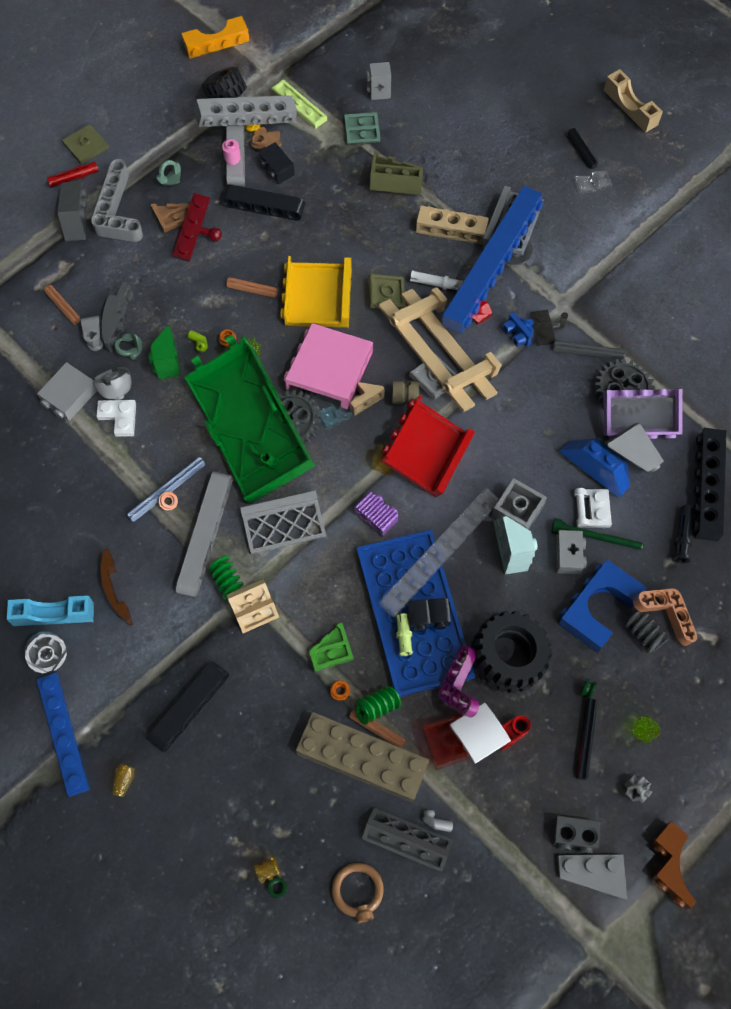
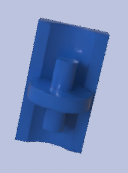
(521, 327)

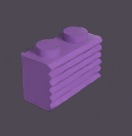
(376, 513)

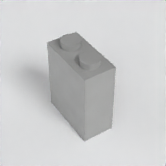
(67, 392)

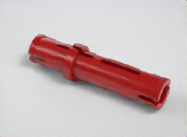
(70, 175)

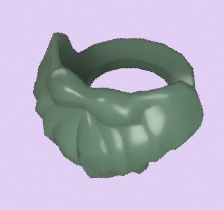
(173, 177)
(130, 338)

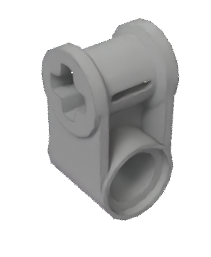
(93, 332)

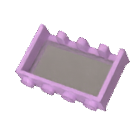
(655, 410)

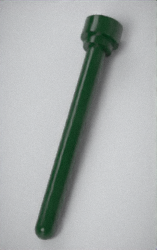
(558, 524)

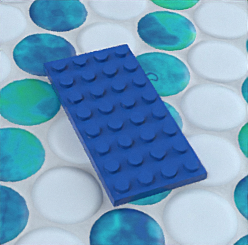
(432, 649)

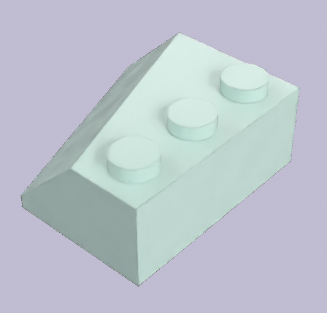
(515, 545)

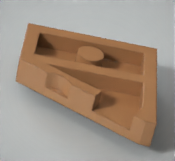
(170, 216)

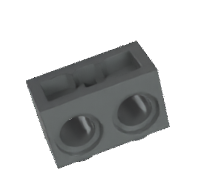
(576, 828)

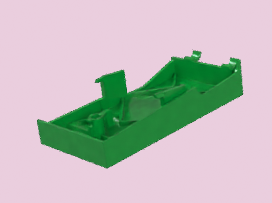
(249, 420)

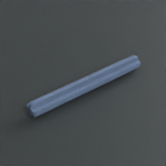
(170, 486)

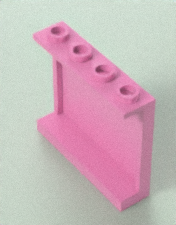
(329, 363)

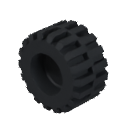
(224, 84)

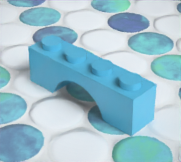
(72, 610)

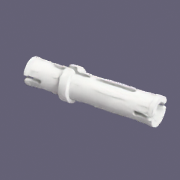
(434, 280)

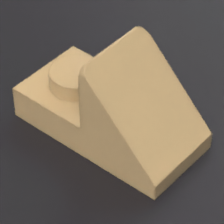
(369, 395)

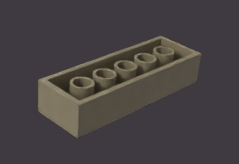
(362, 757)

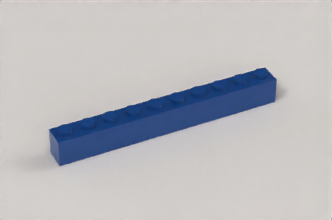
(492, 260)

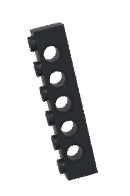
(716, 440)

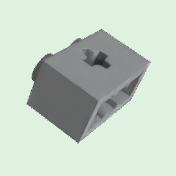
(379, 81)
(565, 561)

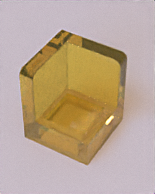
(378, 465)

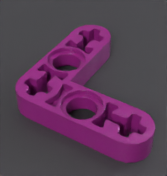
(462, 662)

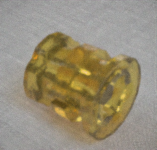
(268, 870)

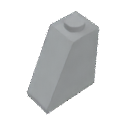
(636, 448)

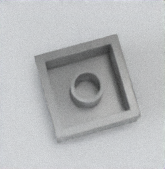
(520, 504)

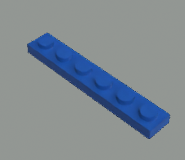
(63, 735)

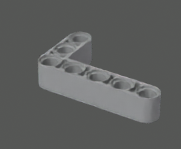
(104, 218)

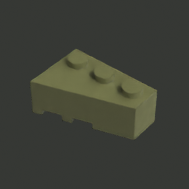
(395, 176)

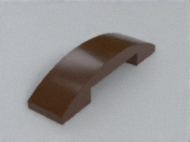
(108, 567)

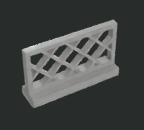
(500, 211)
(279, 506)

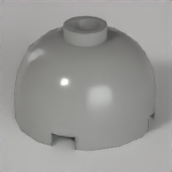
(113, 384)
(45, 652)

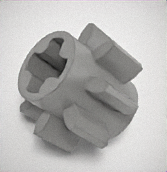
(638, 788)

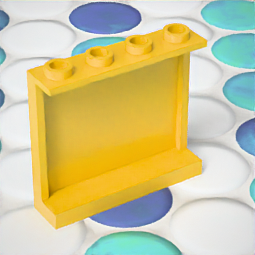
(317, 294)

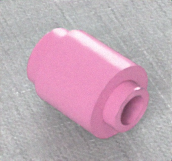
(231, 151)

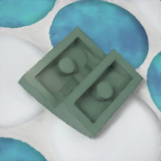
(362, 128)

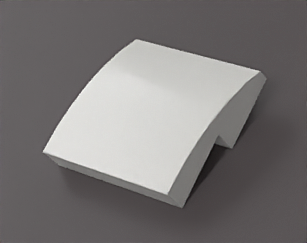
(480, 734)

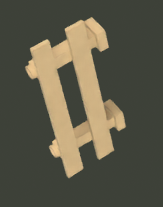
(470, 372)

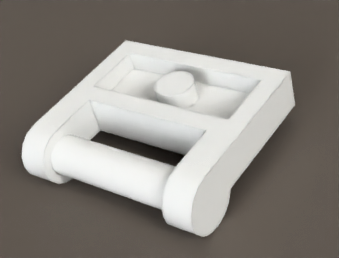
(599, 508)

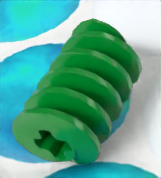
(224, 576)
(377, 704)

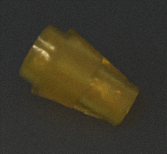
(123, 778)

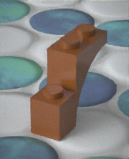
(668, 877)

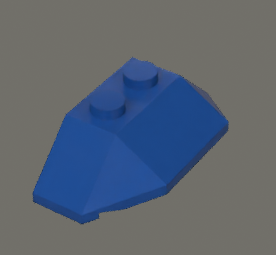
(599, 463)

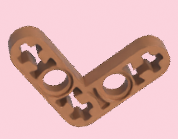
(669, 600)

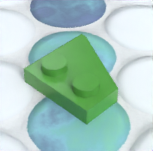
(332, 650)

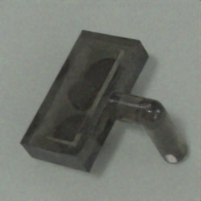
(544, 328)

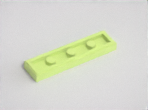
(305, 108)

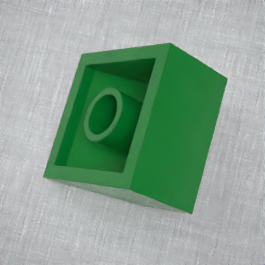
(164, 355)

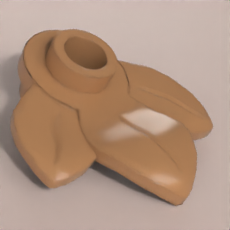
(263, 138)

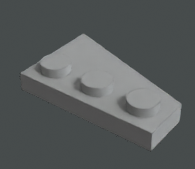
(595, 872)

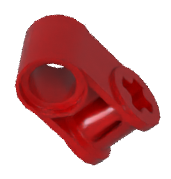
(513, 733)

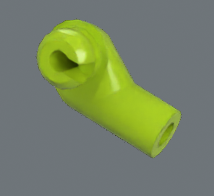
(201, 341)

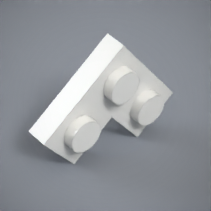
(122, 412)

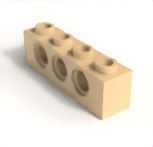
(451, 225)

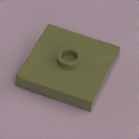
(85, 144)
(385, 288)

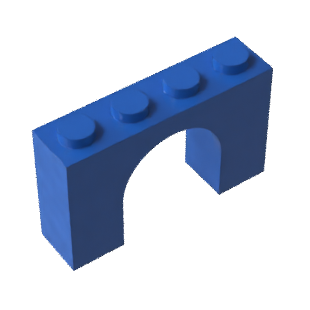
(578, 619)

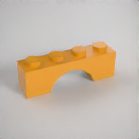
(199, 44)

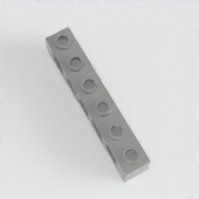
(245, 111)

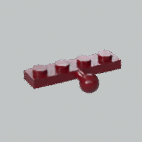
(193, 226)

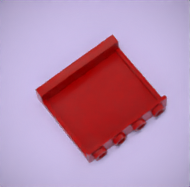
(426, 447)

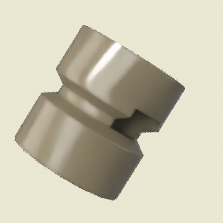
(404, 392)

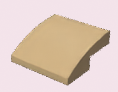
(253, 606)

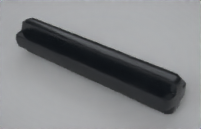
(582, 148)

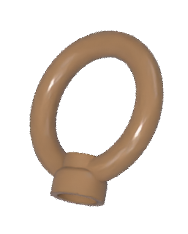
(365, 912)

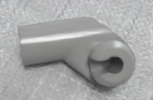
(437, 824)

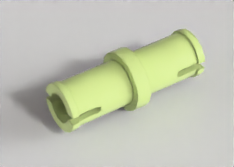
(404, 634)

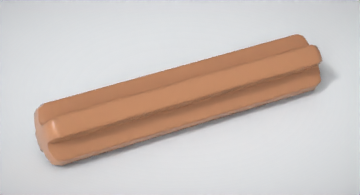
(252, 287)
(59, 301)
(380, 730)

